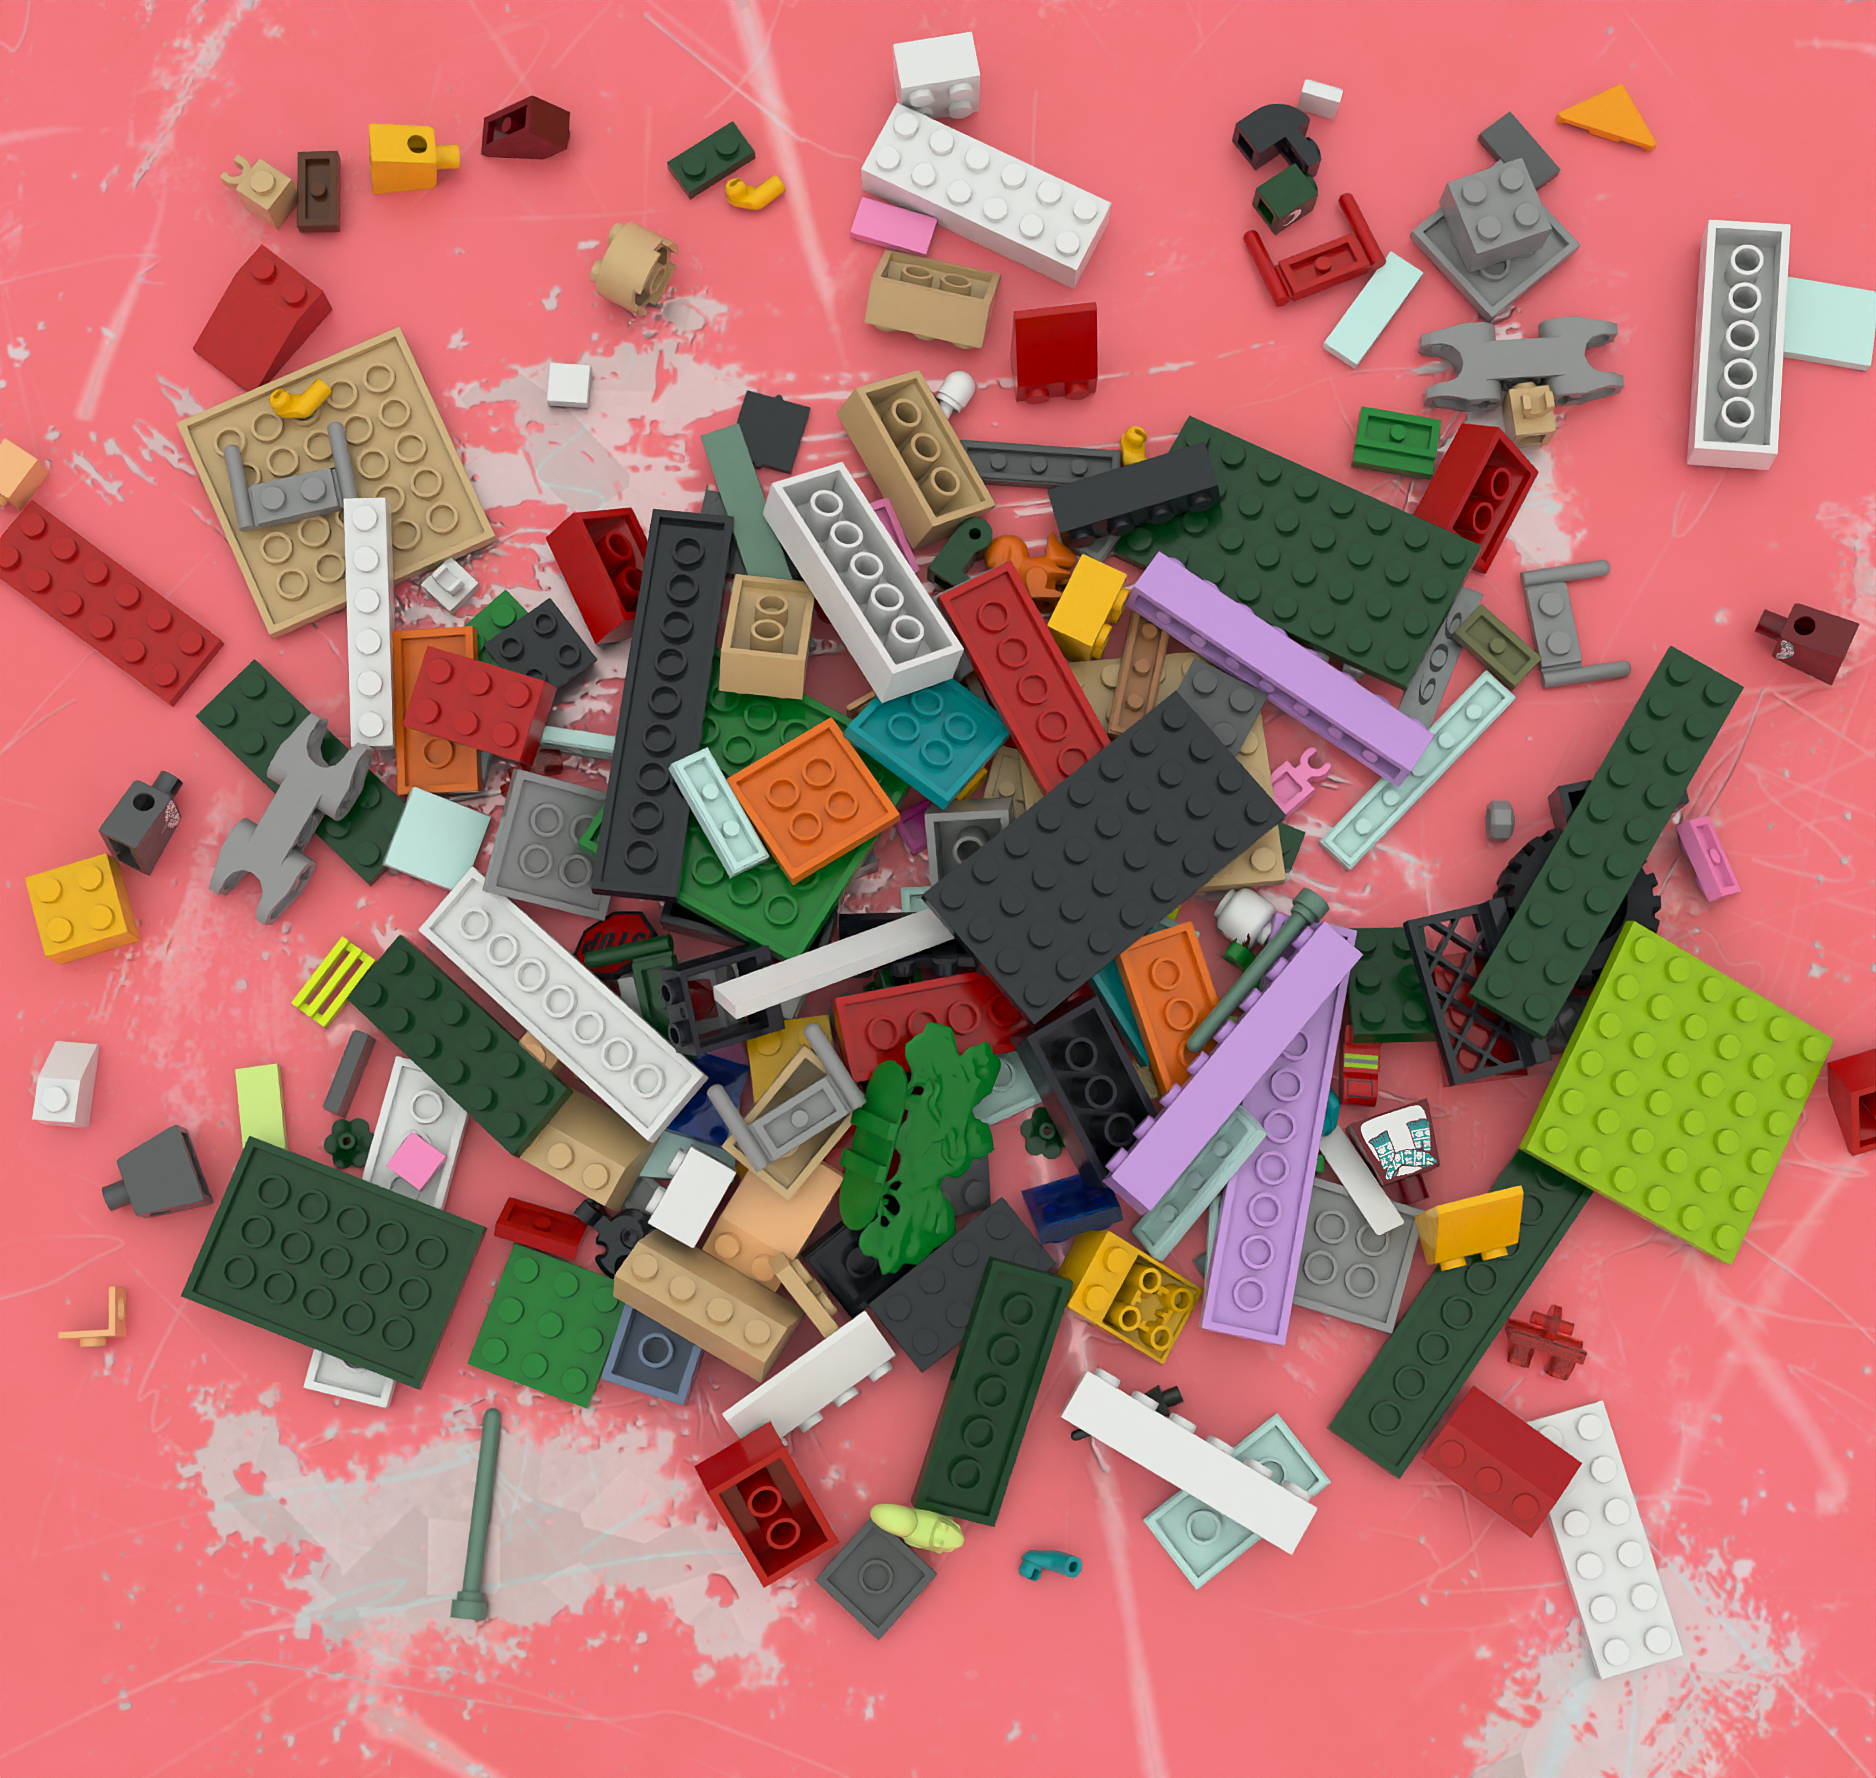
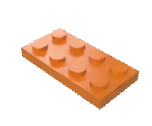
(422, 758)
(1169, 998)

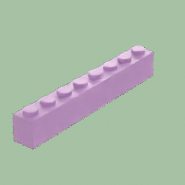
(1275, 664)
(1232, 1067)

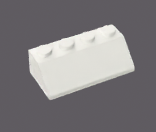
(815, 1380)

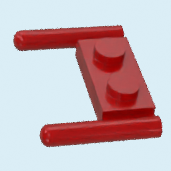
(1321, 265)

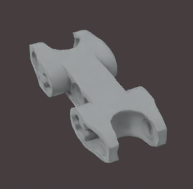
(1493, 365)
(305, 795)

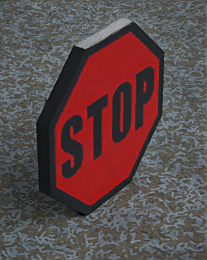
(617, 929)

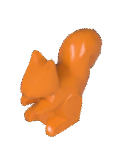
(1037, 573)

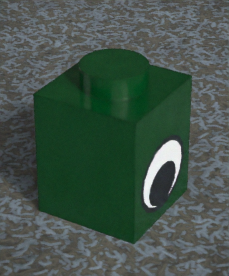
(1285, 198)

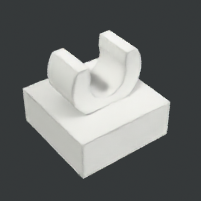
(451, 586)

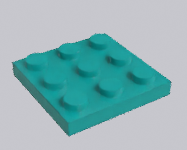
(931, 738)

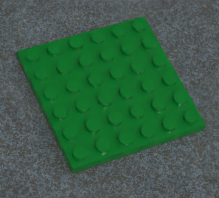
(762, 901)

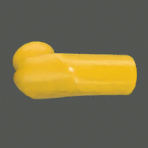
(751, 197)
(299, 405)
(1133, 445)

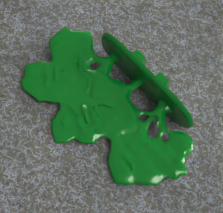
(933, 1143)

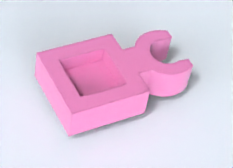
(1292, 785)

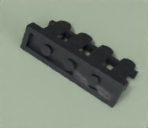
(942, 958)

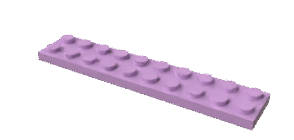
(1270, 1194)

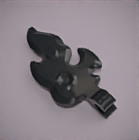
(616, 1233)

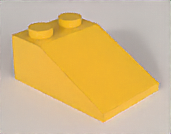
(1471, 1227)

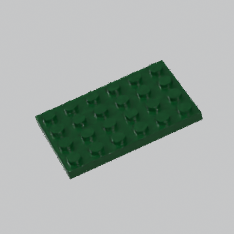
(334, 1262)

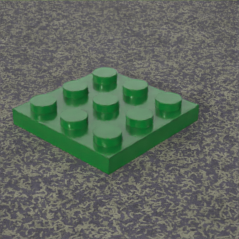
(549, 1326)

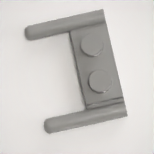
(293, 496)
(1554, 625)
(798, 1116)

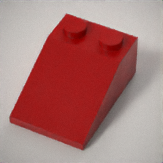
(261, 320)
(1054, 352)

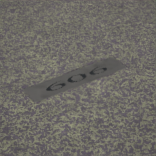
(1433, 675)

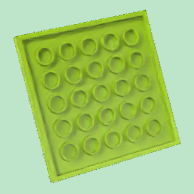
(1677, 1093)

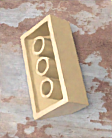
(914, 457)
(707, 1303)

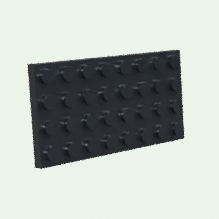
(1103, 858)

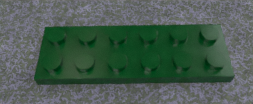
(256, 717)
(460, 1046)
(991, 1391)

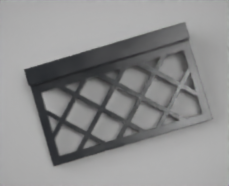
(1490, 923)

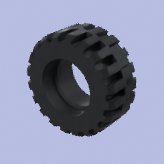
(1637, 905)

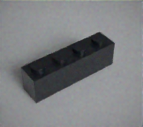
(1134, 496)

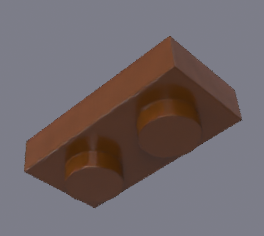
(318, 191)

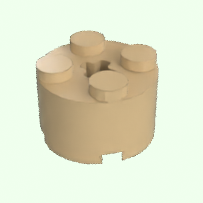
(634, 267)

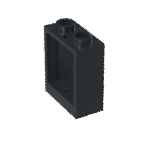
(676, 996)

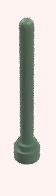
(1307, 909)
(469, 1600)

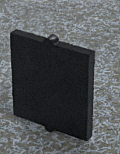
(772, 430)

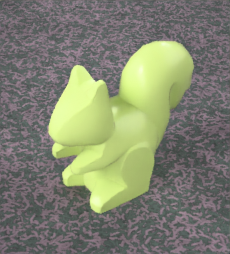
(919, 1527)

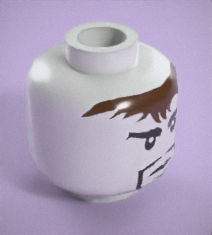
(1245, 917)

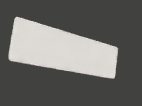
(1359, 1182)

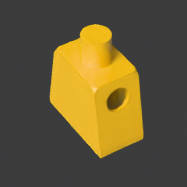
(407, 158)

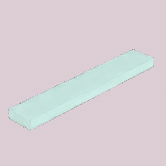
(1387, 803)

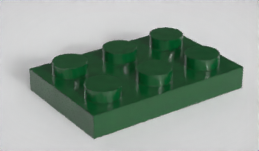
(1385, 990)

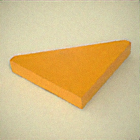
(1610, 117)

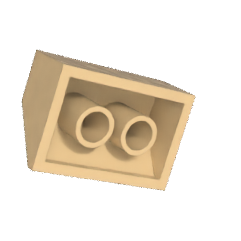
(932, 299)
(591, 1150)

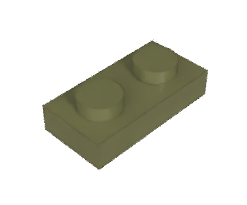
(1496, 647)

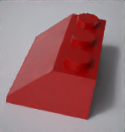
(1478, 489)
(603, 567)
(1477, 1034)
(1854, 1099)
(1502, 1461)

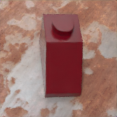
(526, 130)

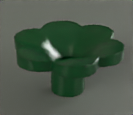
(1036, 1140)
(359, 1147)

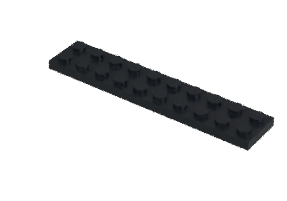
(663, 705)

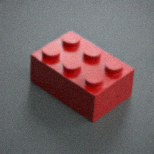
(480, 705)
(766, 1504)

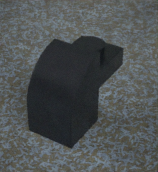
(1277, 131)

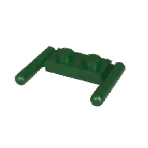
(647, 957)

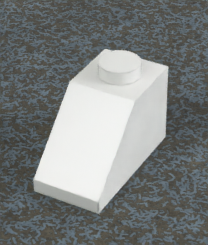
(67, 1085)

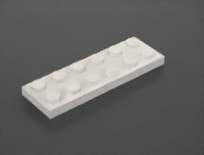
(1607, 1549)

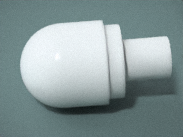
(955, 392)

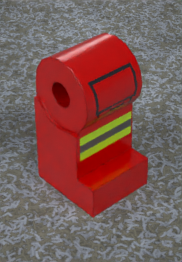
(1358, 1071)

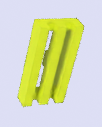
(322, 972)

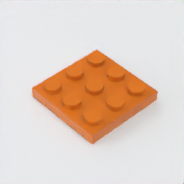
(812, 800)

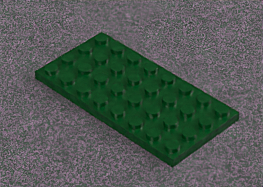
(1314, 557)

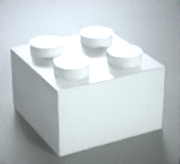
(938, 76)
(691, 1195)

